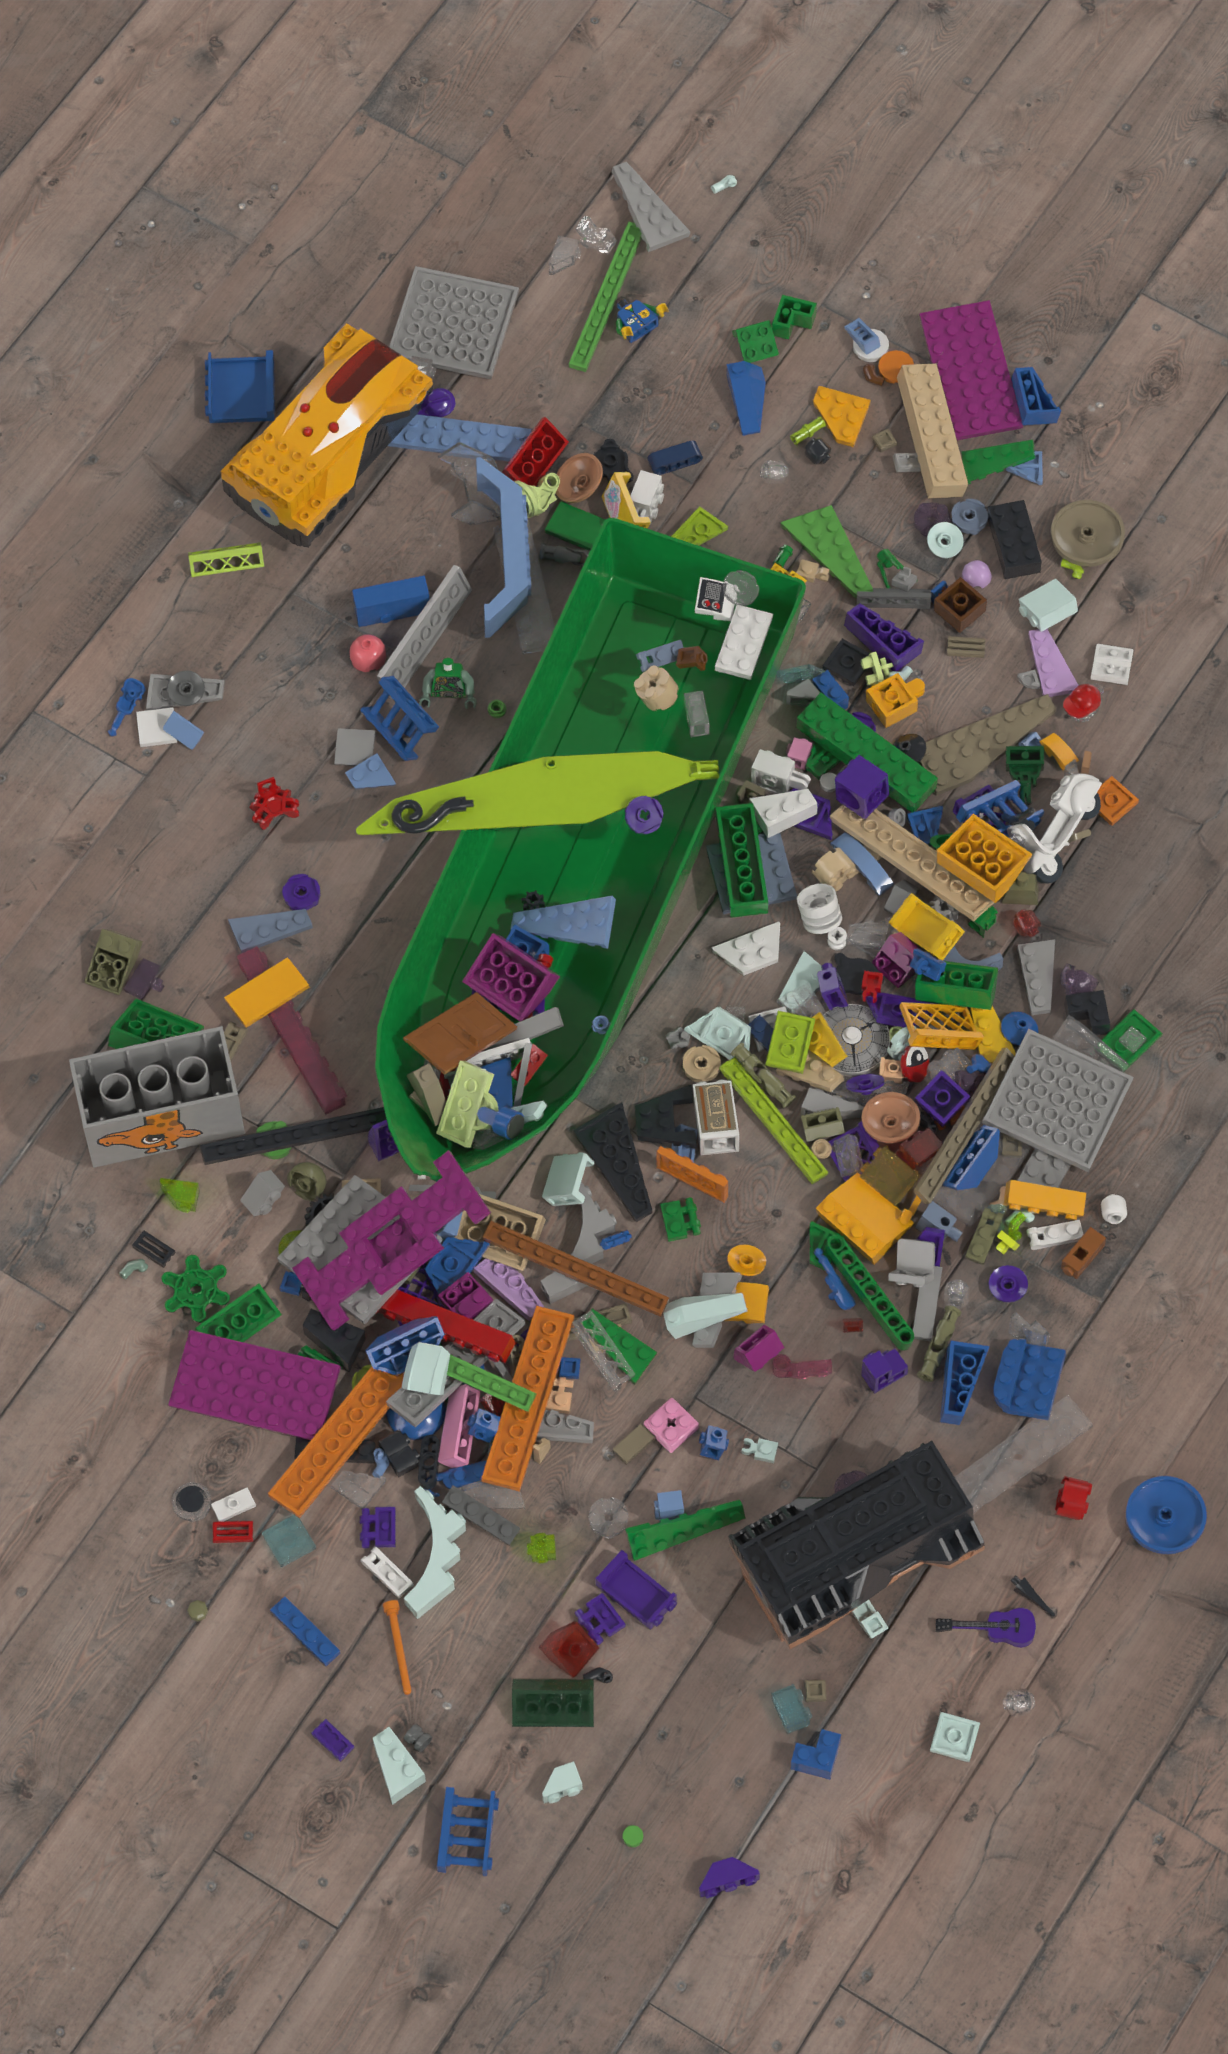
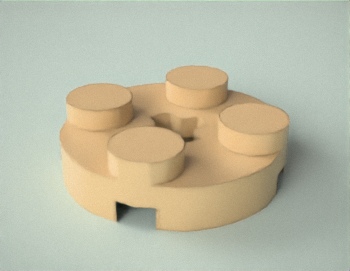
(700, 1054)

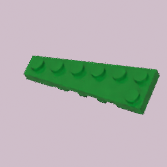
(650, 1539)

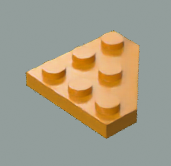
(841, 413)

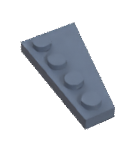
(268, 928)

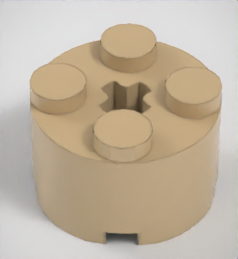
(656, 688)
(834, 869)

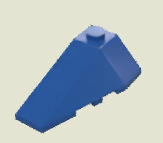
(747, 391)

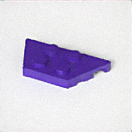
(820, 823)
(887, 1009)

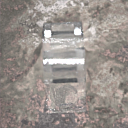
(595, 239)

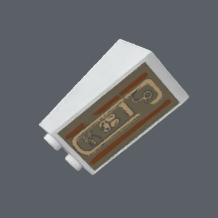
(716, 1117)

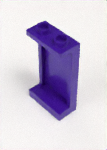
(635, 1591)

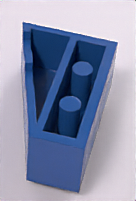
(1032, 398)
(502, 1082)

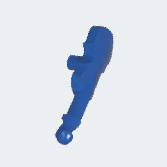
(132, 691)
(839, 1292)

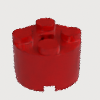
(1072, 1498)

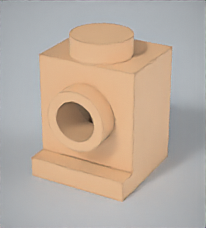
(891, 1070)

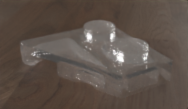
(802, 1002)

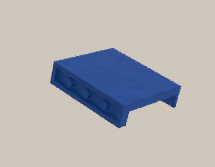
(240, 389)

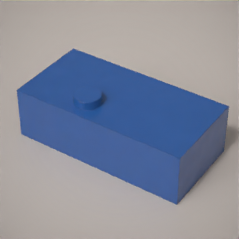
(390, 601)

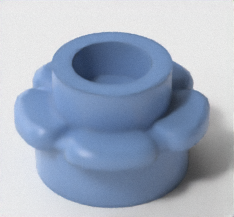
(600, 1020)

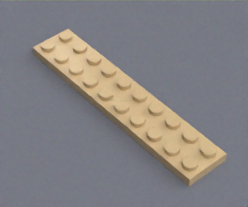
(912, 858)

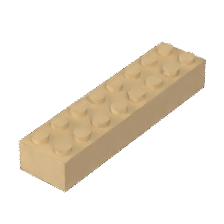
(932, 431)

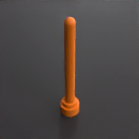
(391, 1609)

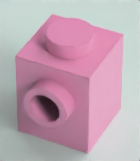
(799, 752)

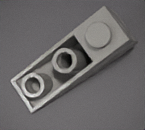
(818, 1100)

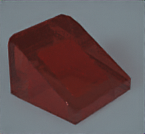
(852, 1325)

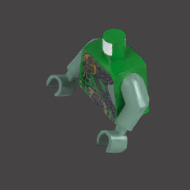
(448, 680)

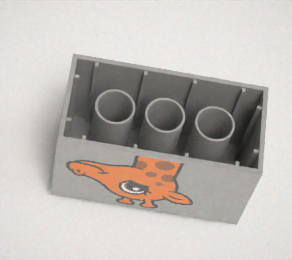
(157, 1096)

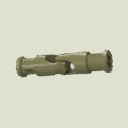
(771, 1084)
(943, 1334)

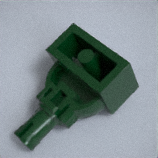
(1025, 764)

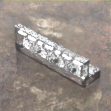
(596, 1355)

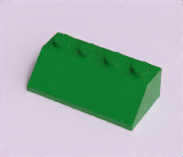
(960, 985)

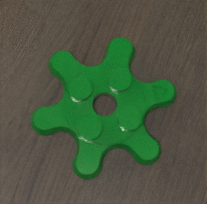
(195, 1276)

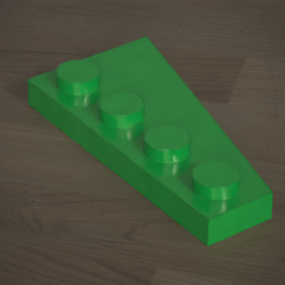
(633, 1350)

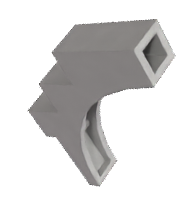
(595, 1226)

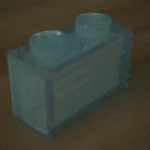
(791, 1709)

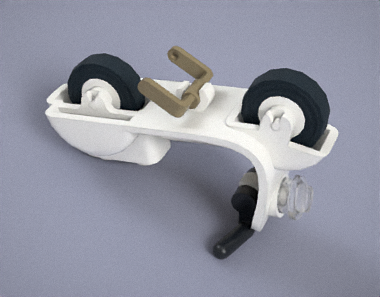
(1073, 801)

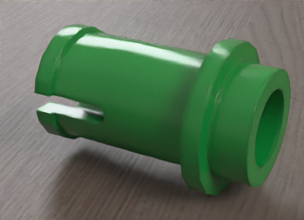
(783, 555)

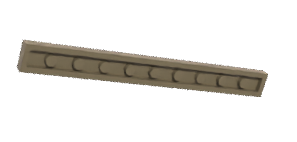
(963, 1128)

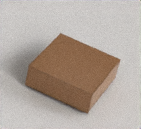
(1086, 762)

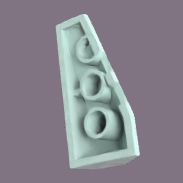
(699, 1312)

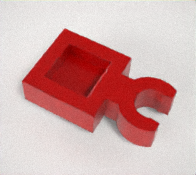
(871, 985)

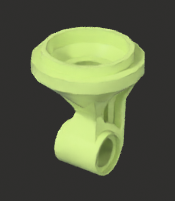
(540, 497)

